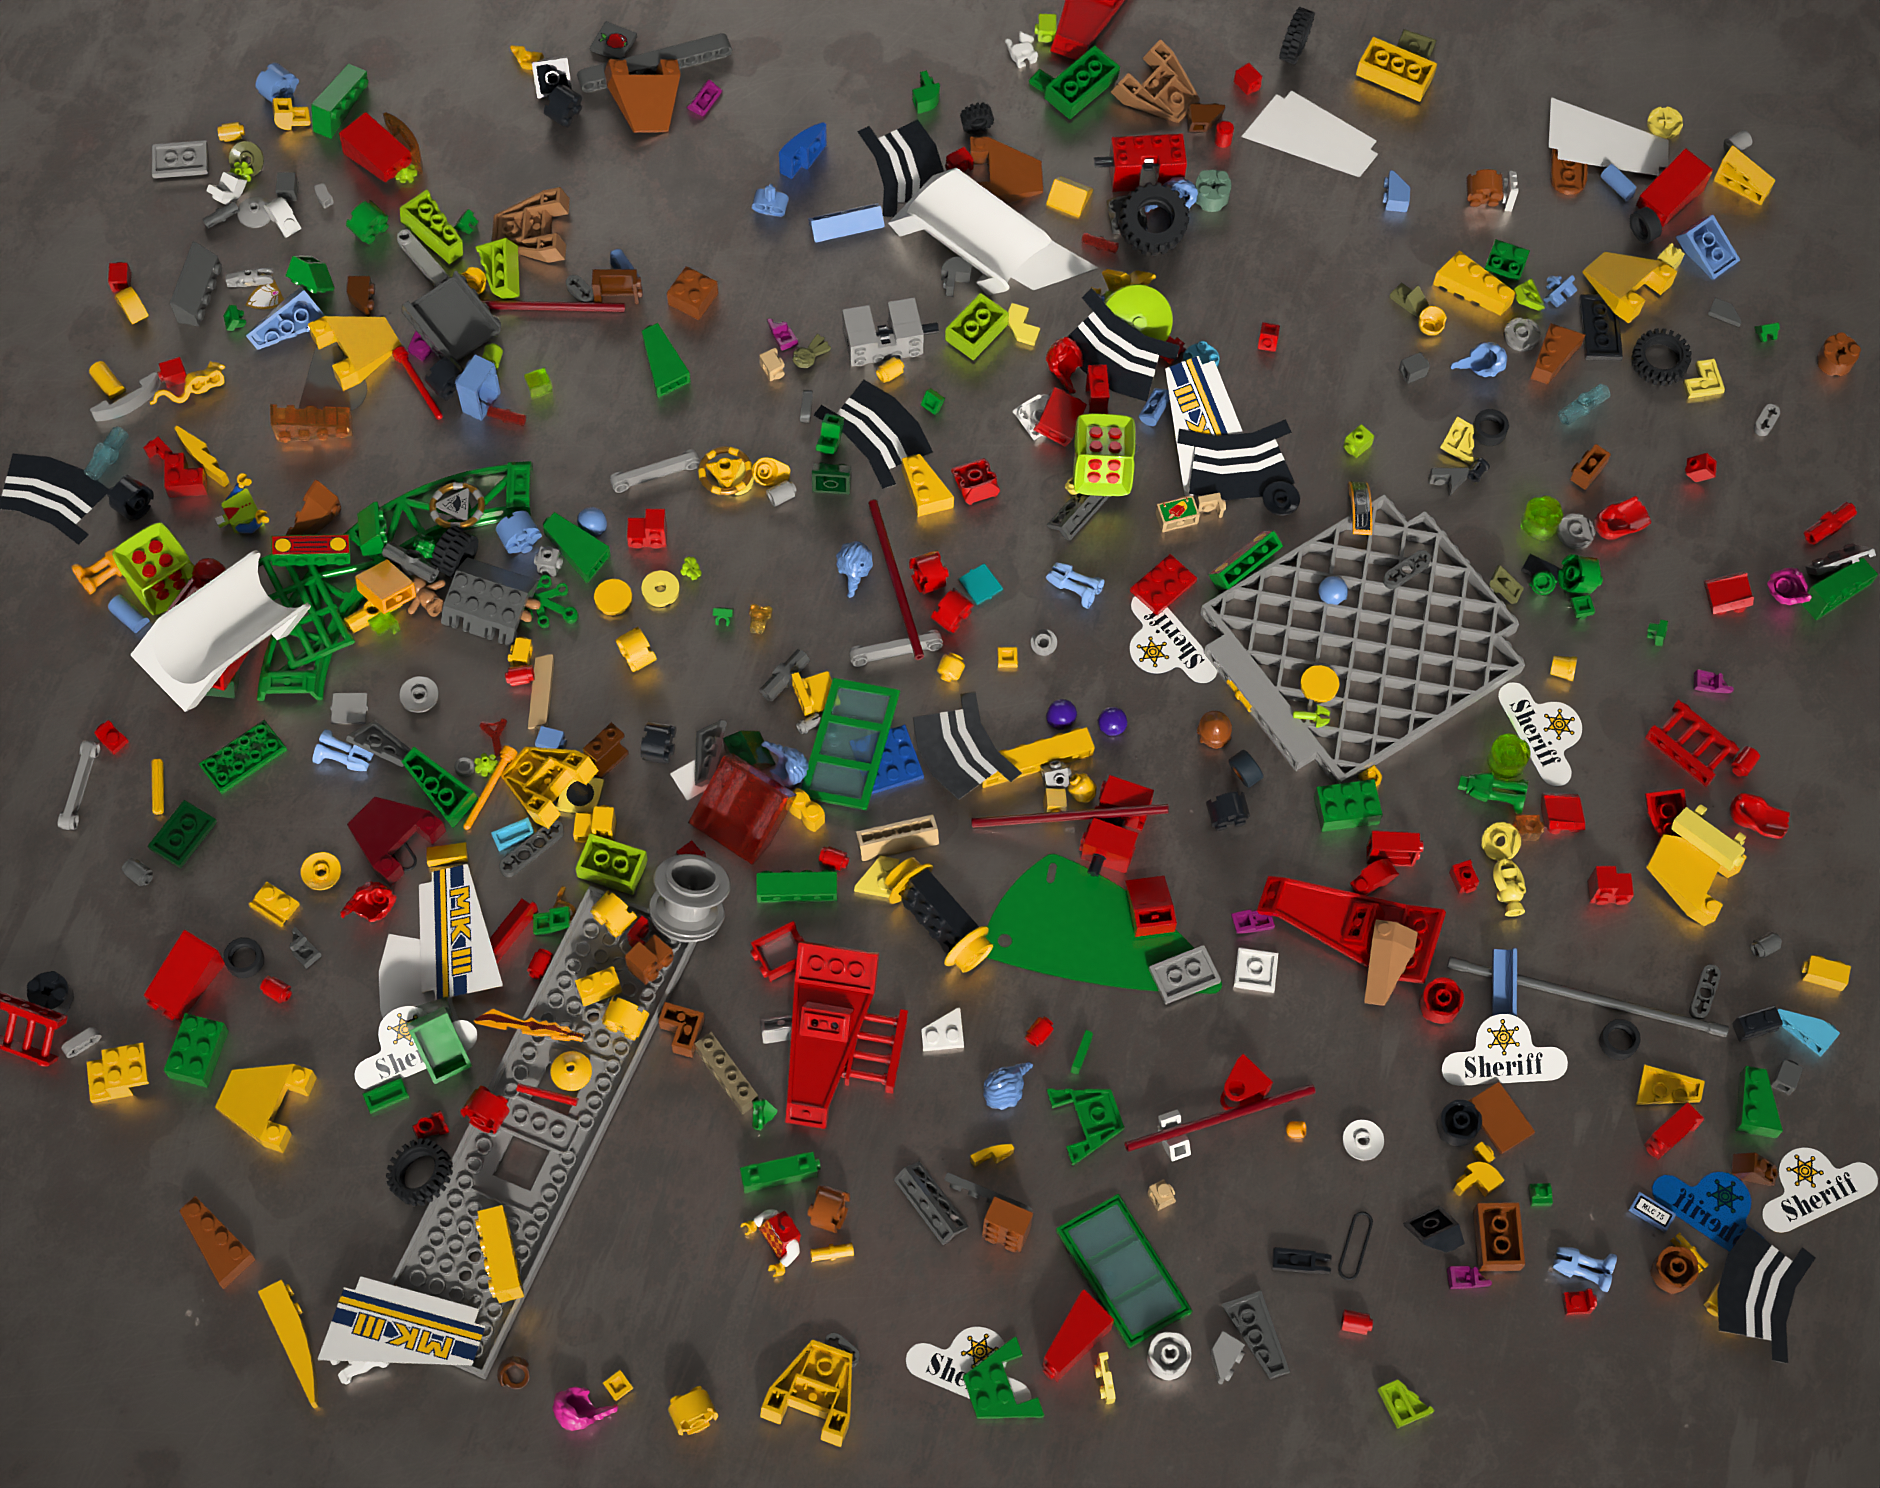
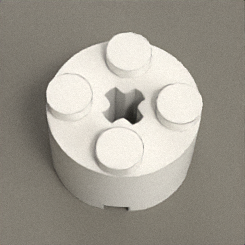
(1169, 1367)

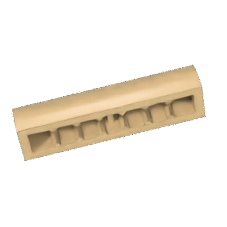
(897, 837)

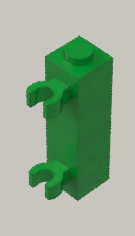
(780, 1172)

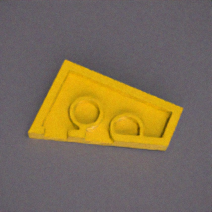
(1666, 1087)

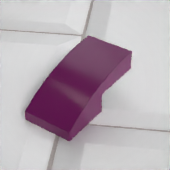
(1251, 921)

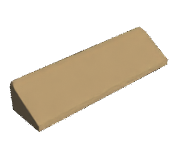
(541, 692)

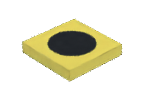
(580, 797)

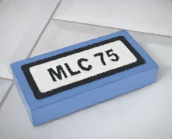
(1652, 1212)

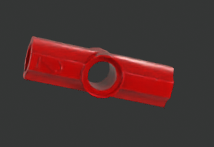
(1830, 523)

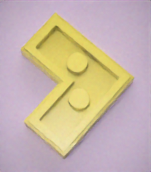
(1707, 383)

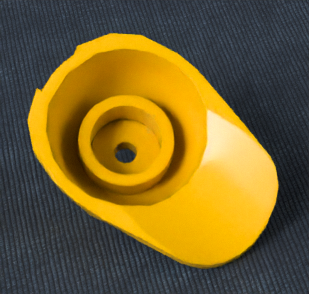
(773, 471)

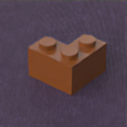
(648, 959)
(686, 1025)

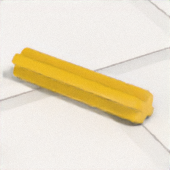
(157, 787)

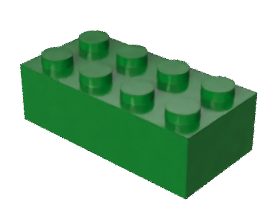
(1082, 82)

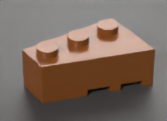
(1555, 352)

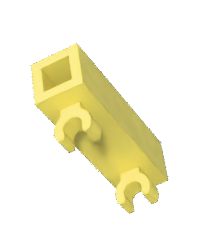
(1708, 838)

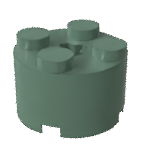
(1213, 190)

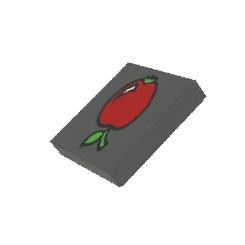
(613, 41)

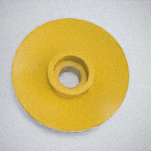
(317, 863)
(575, 1079)

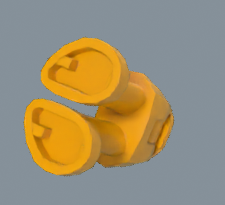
(84, 573)

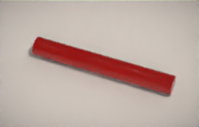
(547, 1094)

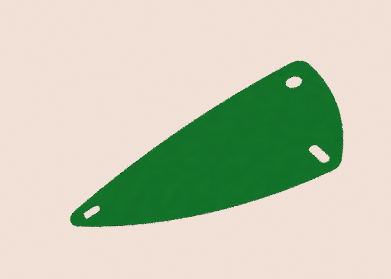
(1078, 929)

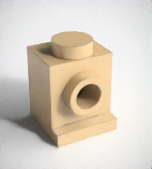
(772, 364)
(1161, 1194)

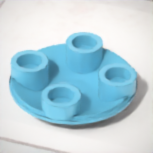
(1204, 351)

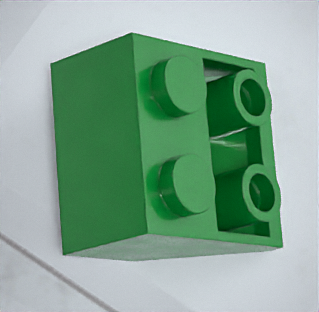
(1507, 260)
(310, 273)
(372, 530)

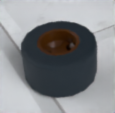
(1246, 768)

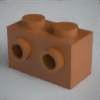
(1590, 466)

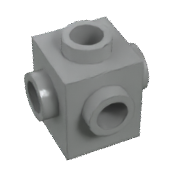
(548, 561)
(1056, 775)

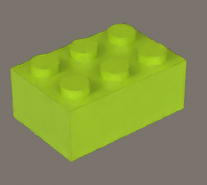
(976, 326)
(611, 864)

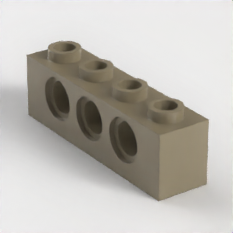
(726, 1072)

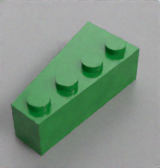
(337, 100)
(1839, 588)
(443, 789)

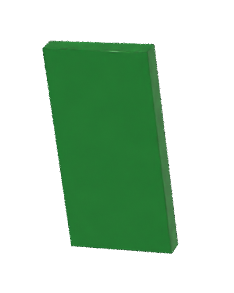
(242, 756)

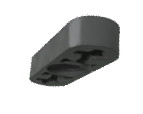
(1404, 577)
(1697, 997)

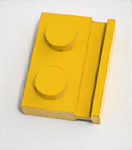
(274, 904)

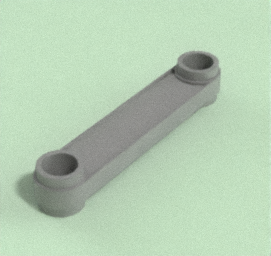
(421, 258)
(622, 481)
(861, 655)
(69, 818)

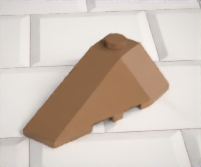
(1389, 955)

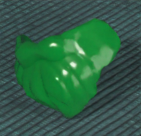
(762, 1113)

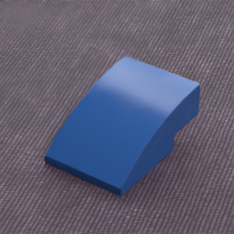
(802, 150)

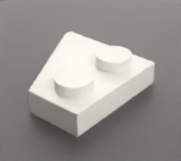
(1511, 191)
(944, 1033)

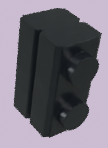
(1757, 1023)

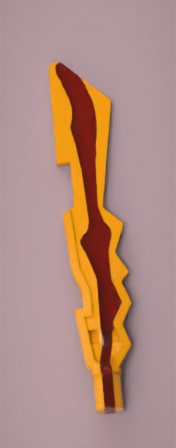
(500, 1020)

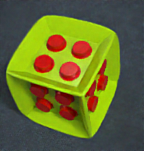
(1104, 454)
(154, 566)

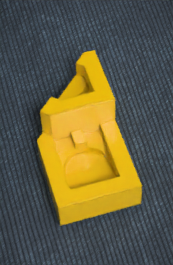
(525, 57)

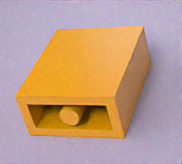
(385, 586)

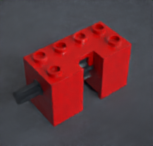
(1132, 153)
(1105, 839)

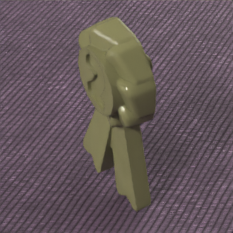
(805, 357)

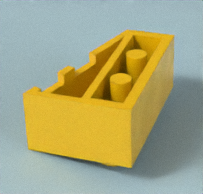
(1744, 176)
(925, 487)

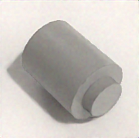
(1740, 140)
(781, 492)

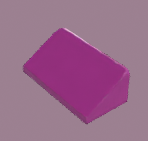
(704, 98)

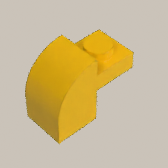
(288, 116)
(131, 305)
(1481, 1175)

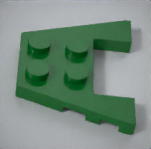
(1096, 1115)
(991, 1390)

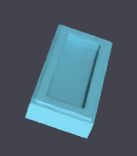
(513, 834)

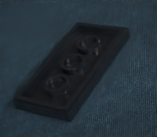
(1600, 329)

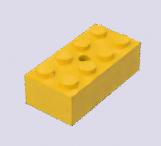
(1396, 69)
(500, 1254)

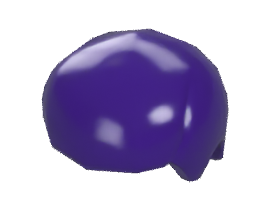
(1061, 714)
(1112, 721)

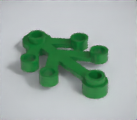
(544, 600)

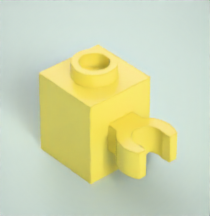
(1671, 256)

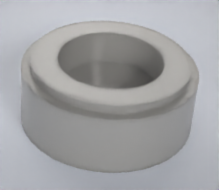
(464, 767)

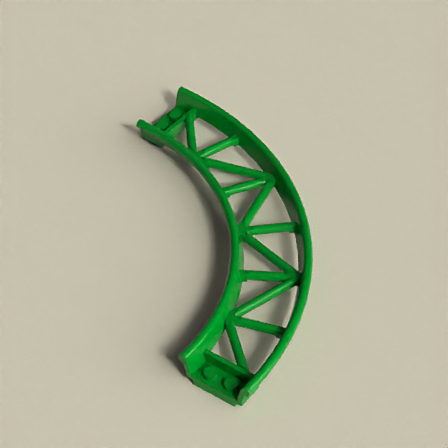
(313, 681)

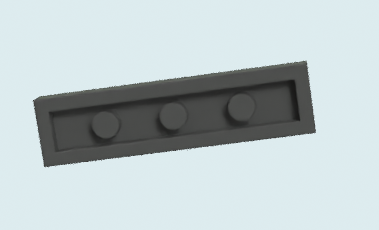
(1077, 517)
(928, 1203)

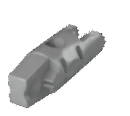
(250, 277)

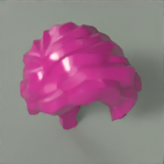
(1788, 586)
(575, 1409)

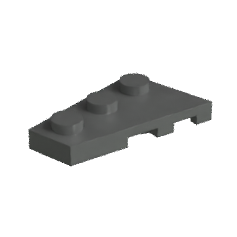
(1849, 554)
(379, 742)

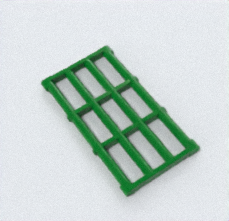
(313, 614)

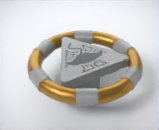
(456, 505)

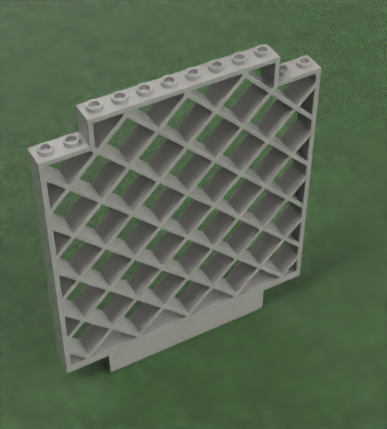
(1271, 710)

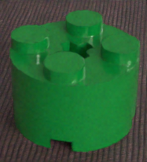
(367, 221)
(1580, 574)

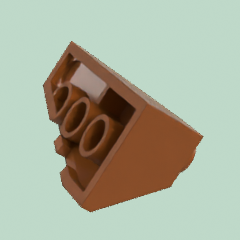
(317, 511)

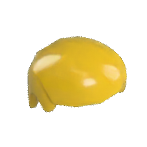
(475, 279)
(1432, 320)

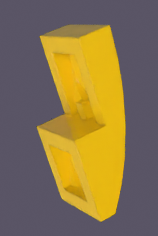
(996, 1152)

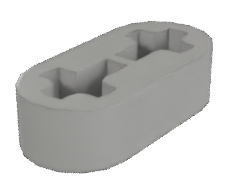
(1764, 419)
(81, 1042)

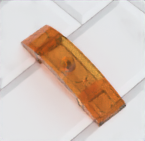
(397, 127)

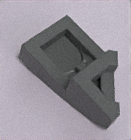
(303, 949)

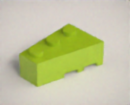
(501, 267)

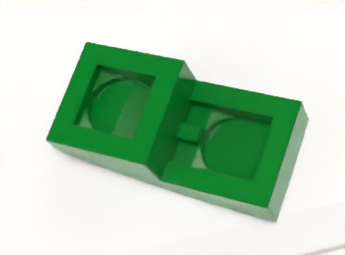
(551, 921)

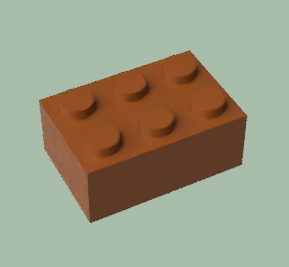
(1007, 1225)
(1499, 1237)

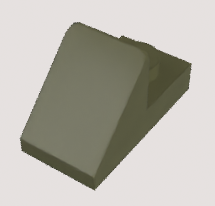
(1409, 299)
(1506, 585)

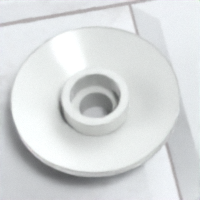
(1367, 1131)

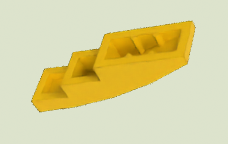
(200, 454)

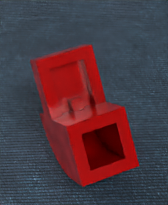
(1374, 876)

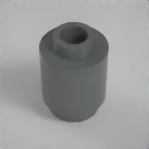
(137, 872)
(1766, 945)

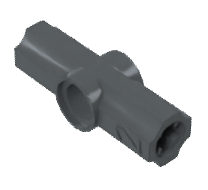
(410, 562)
(782, 675)

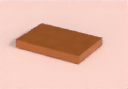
(1501, 1118)

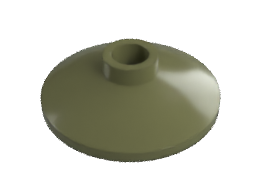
(244, 149)

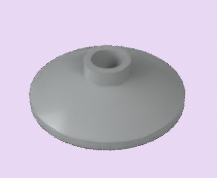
(253, 218)
(415, 687)

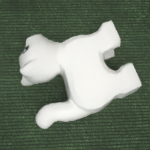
(1023, 50)

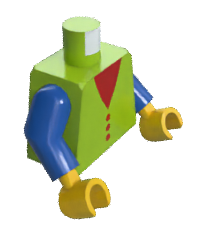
(241, 509)

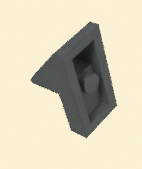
(1452, 476)

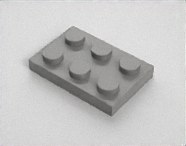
(179, 159)
(1184, 974)

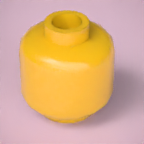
(950, 667)
(1082, 787)

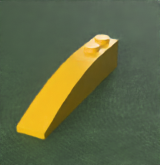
(292, 1333)

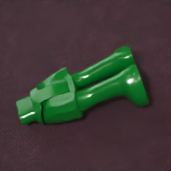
(1481, 788)

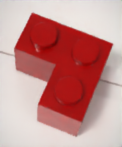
(180, 479)
(649, 530)
(1609, 886)

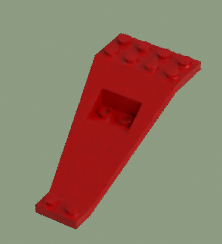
(1081, 24)
(1336, 918)
(828, 987)

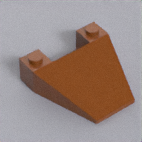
(644, 99)
(1011, 172)

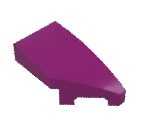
(1710, 682)
(1466, 1277)

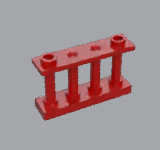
(1682, 757)
(33, 1013)
(891, 1060)

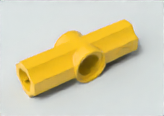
(360, 618)

